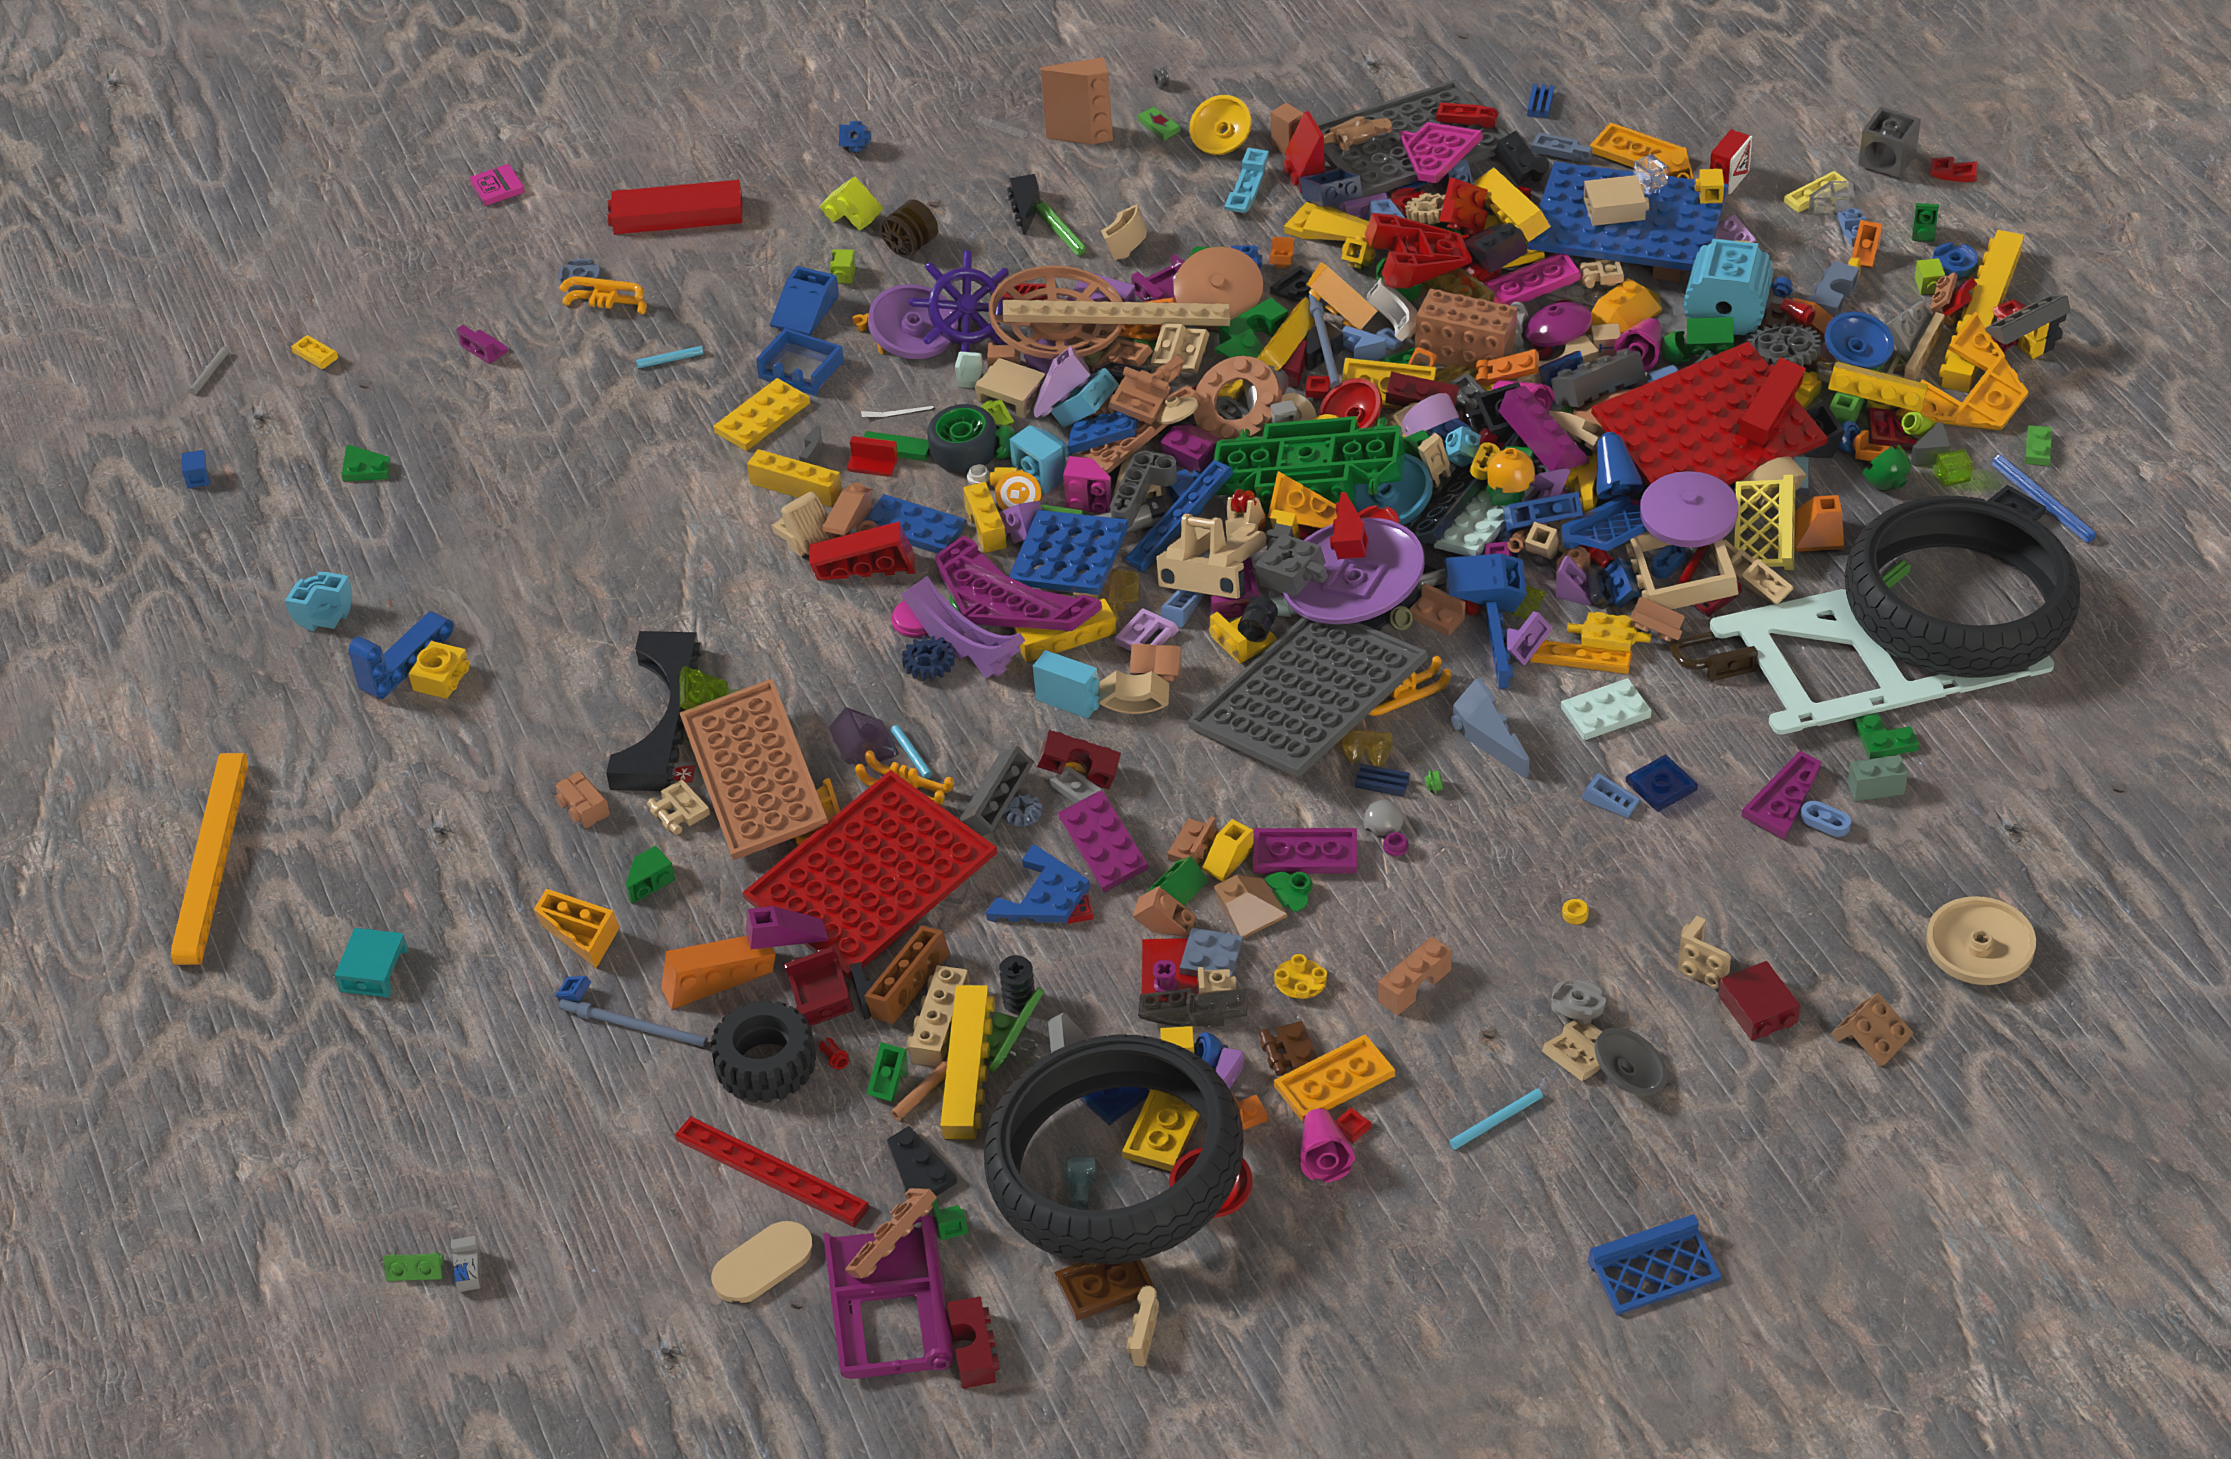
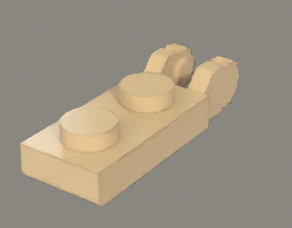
(1435, 458)
(1143, 1326)

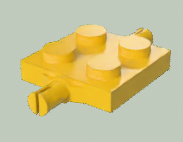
(1608, 632)

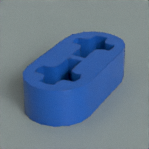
(1672, 562)

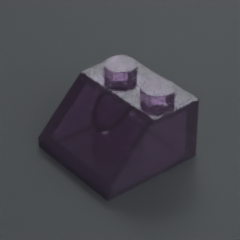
(859, 733)

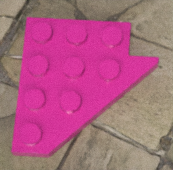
(1438, 148)

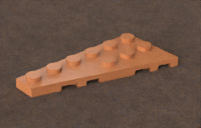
(1114, 453)

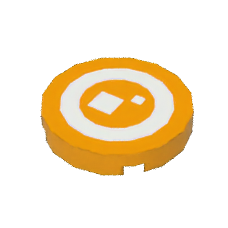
(1016, 489)

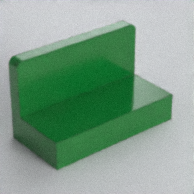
(1182, 880)

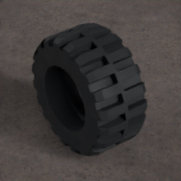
(770, 1076)

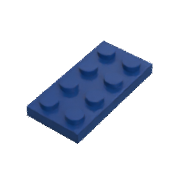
(922, 525)

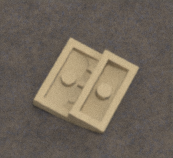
(1176, 340)
(1575, 1049)

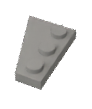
(1910, 327)

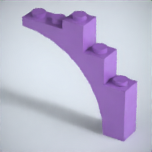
(942, 620)

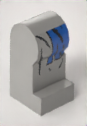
(466, 1263)

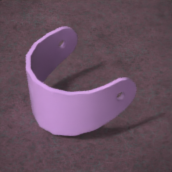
(1429, 413)

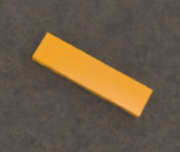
(1582, 657)

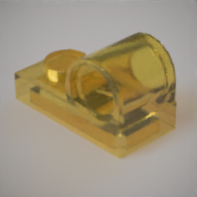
(1123, 589)

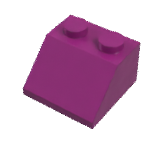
(1190, 447)

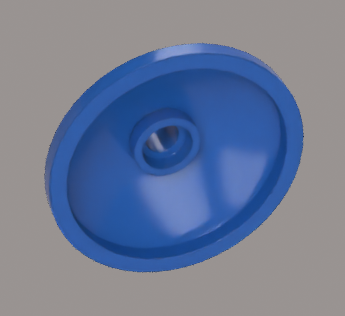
(1859, 340)

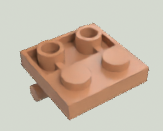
(1140, 395)

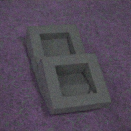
(813, 447)

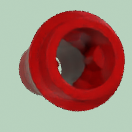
(1798, 311)

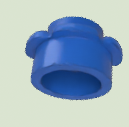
(1782, 287)

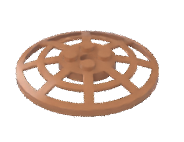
(1053, 331)

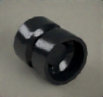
(1258, 619)

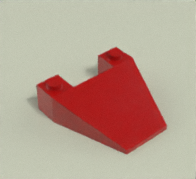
(1417, 249)

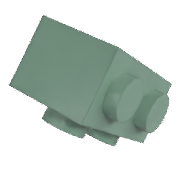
(1877, 778)

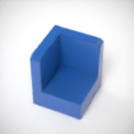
(195, 469)

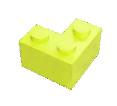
(852, 201)

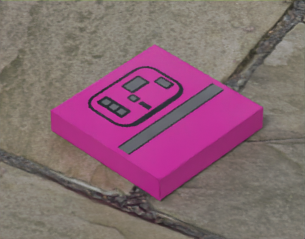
(497, 184)

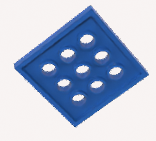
(1068, 579)

